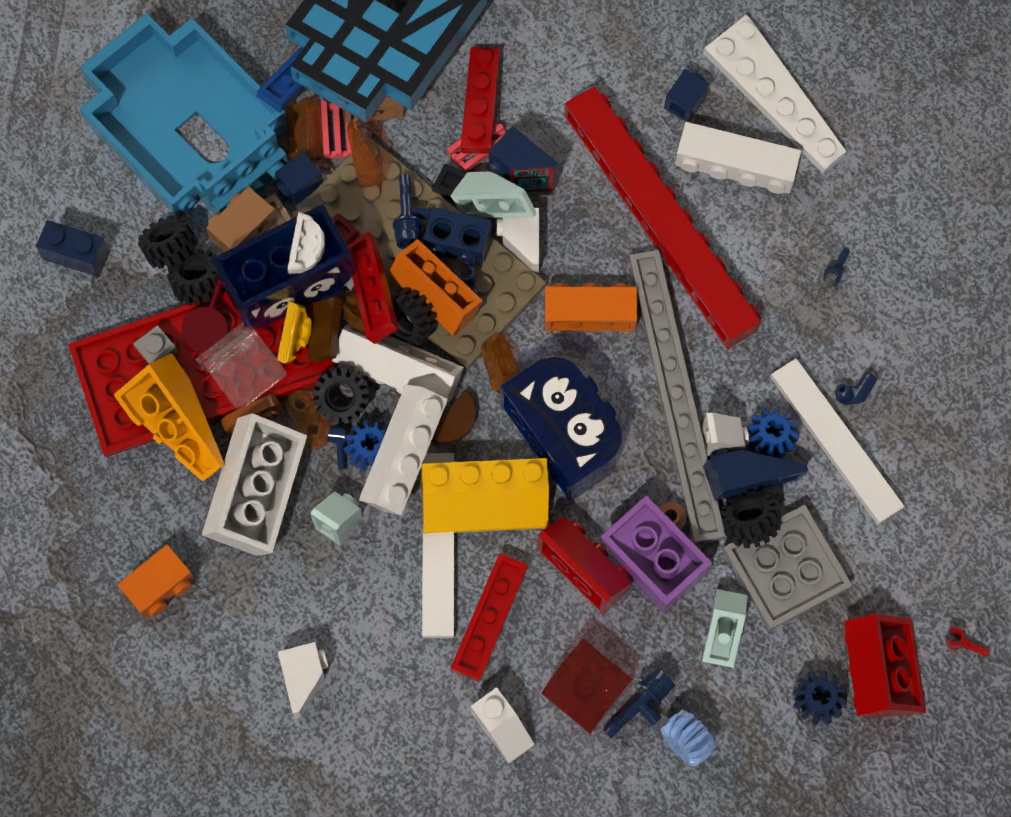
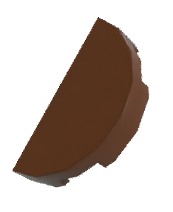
(456, 421)

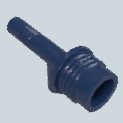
(409, 224)
(655, 687)

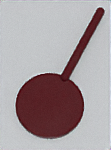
(205, 325)

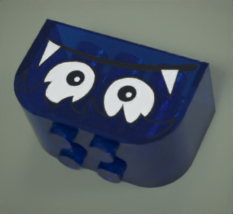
(258, 274)
(564, 422)

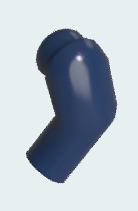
(856, 394)

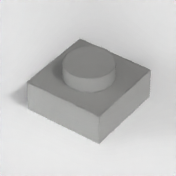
(154, 345)

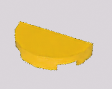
(295, 332)

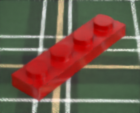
(480, 100)
(372, 289)
(489, 617)

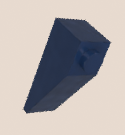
(748, 471)

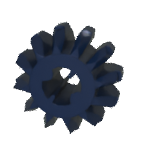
(815, 708)

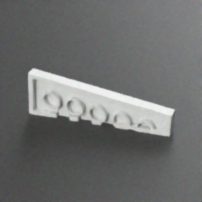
(761, 76)

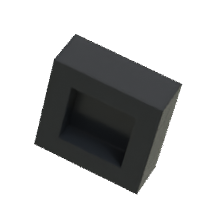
(448, 181)

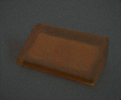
(305, 130)

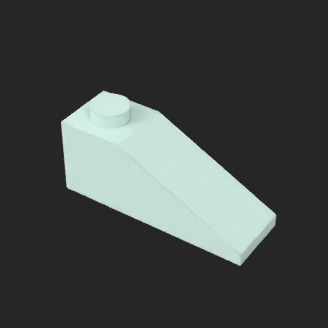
(491, 197)

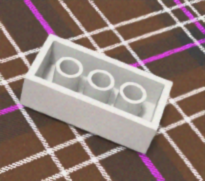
(254, 485)

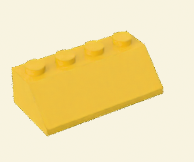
(484, 495)

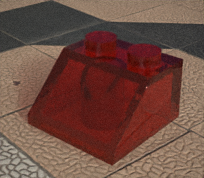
(586, 686)

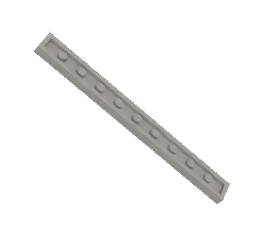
(676, 396)

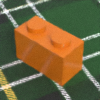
(156, 582)

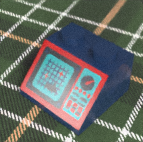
(523, 163)

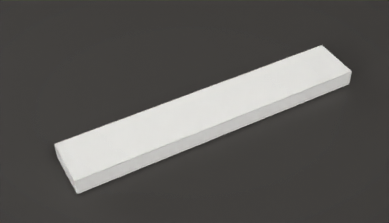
(837, 441)
(438, 575)

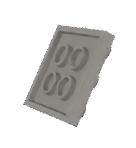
(789, 571)

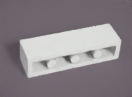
(737, 158)
(397, 363)
(403, 449)

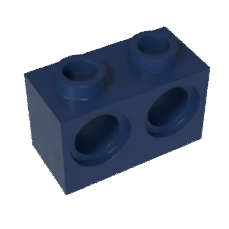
(460, 229)

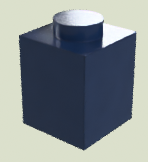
(686, 95)
(298, 179)

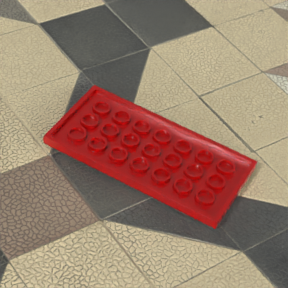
(111, 361)

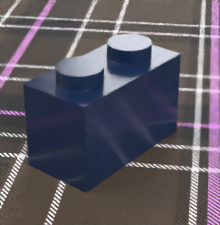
(72, 248)

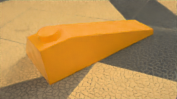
(168, 407)

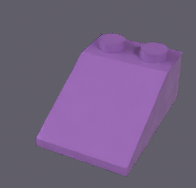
(656, 554)

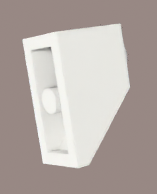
(521, 238)
(723, 432)
(302, 674)
(502, 725)

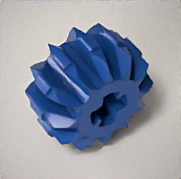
(777, 424)
(359, 441)

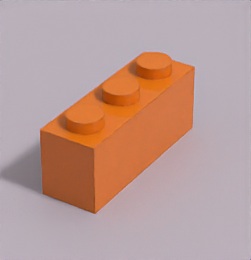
(422, 271)
(590, 307)

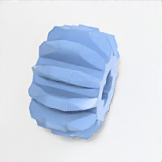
(688, 738)

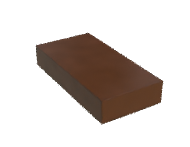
(325, 330)

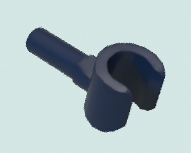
(837, 267)
(470, 281)
(337, 435)

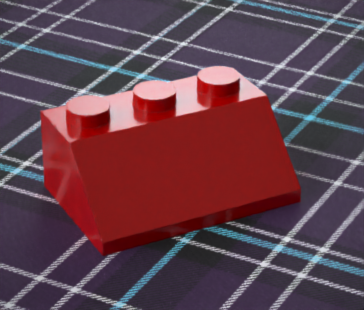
(584, 564)
(884, 666)

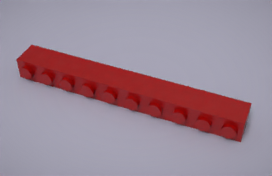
(662, 218)

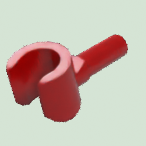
(965, 643)

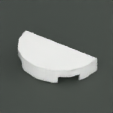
(307, 245)

